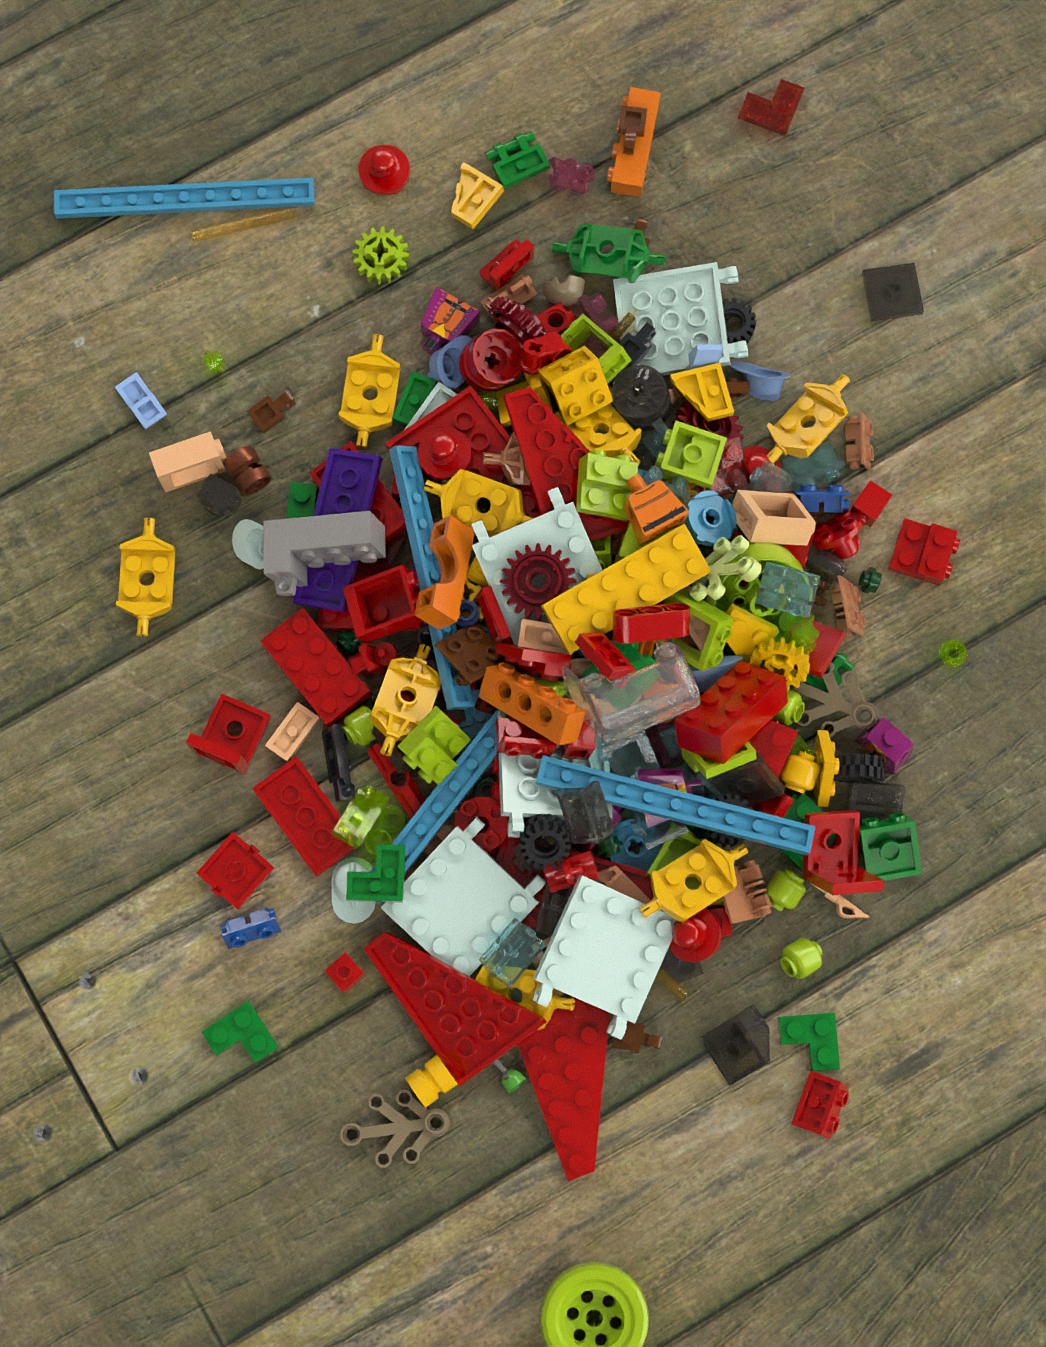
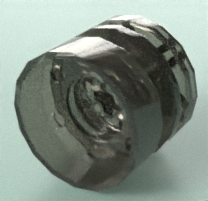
(645, 409)

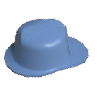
(445, 363)
(763, 383)

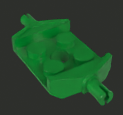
(625, 261)

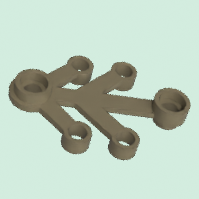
(834, 702)
(400, 1127)

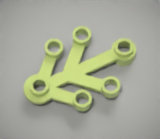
(746, 568)

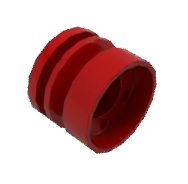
(502, 352)

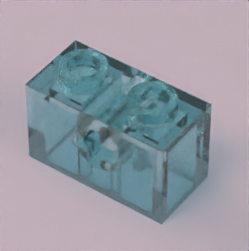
(787, 589)

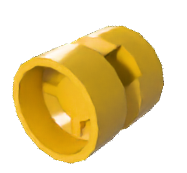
(431, 1081)

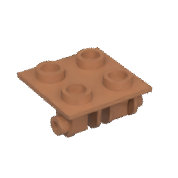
(847, 596)
(745, 900)

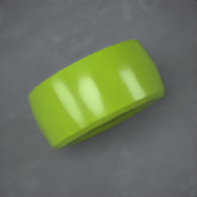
(761, 553)
(600, 1280)

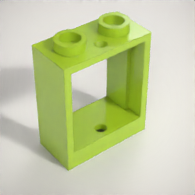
(612, 361)
(717, 636)

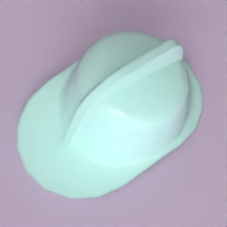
(249, 543)
(346, 910)

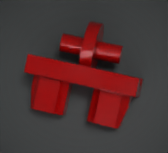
(373, 659)
(567, 872)

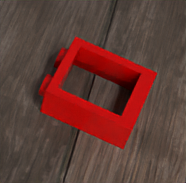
(358, 610)

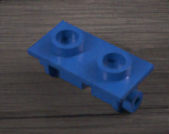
(832, 498)
(238, 933)

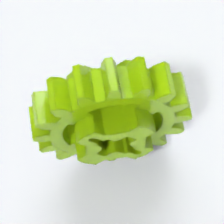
(370, 249)

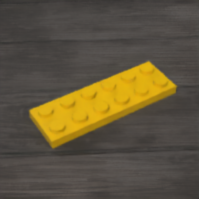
(632, 582)

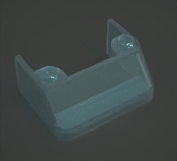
(625, 759)

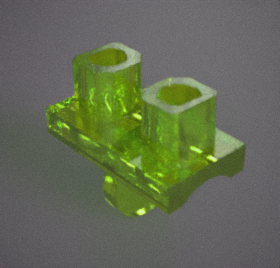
(799, 630)

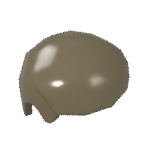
(566, 293)

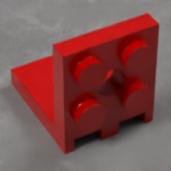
(223, 748)
(836, 866)

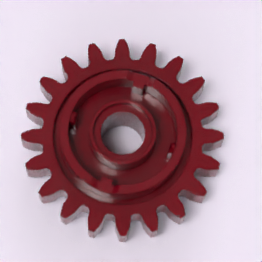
(515, 319)
(724, 426)
(529, 566)

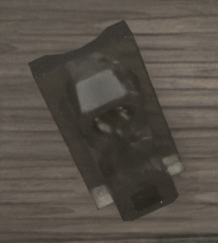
(551, 909)

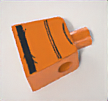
(652, 509)

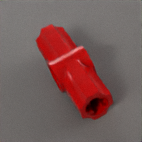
(407, 794)

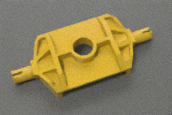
(367, 372)
(817, 404)
(619, 438)
(464, 491)
(140, 557)
(393, 714)
(705, 862)
(527, 986)

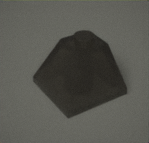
(739, 1045)

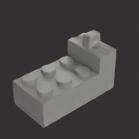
(318, 540)

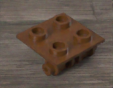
(470, 653)

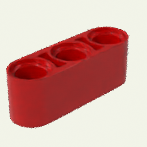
(651, 623)

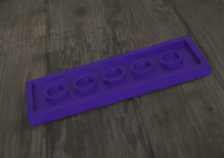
(345, 488)

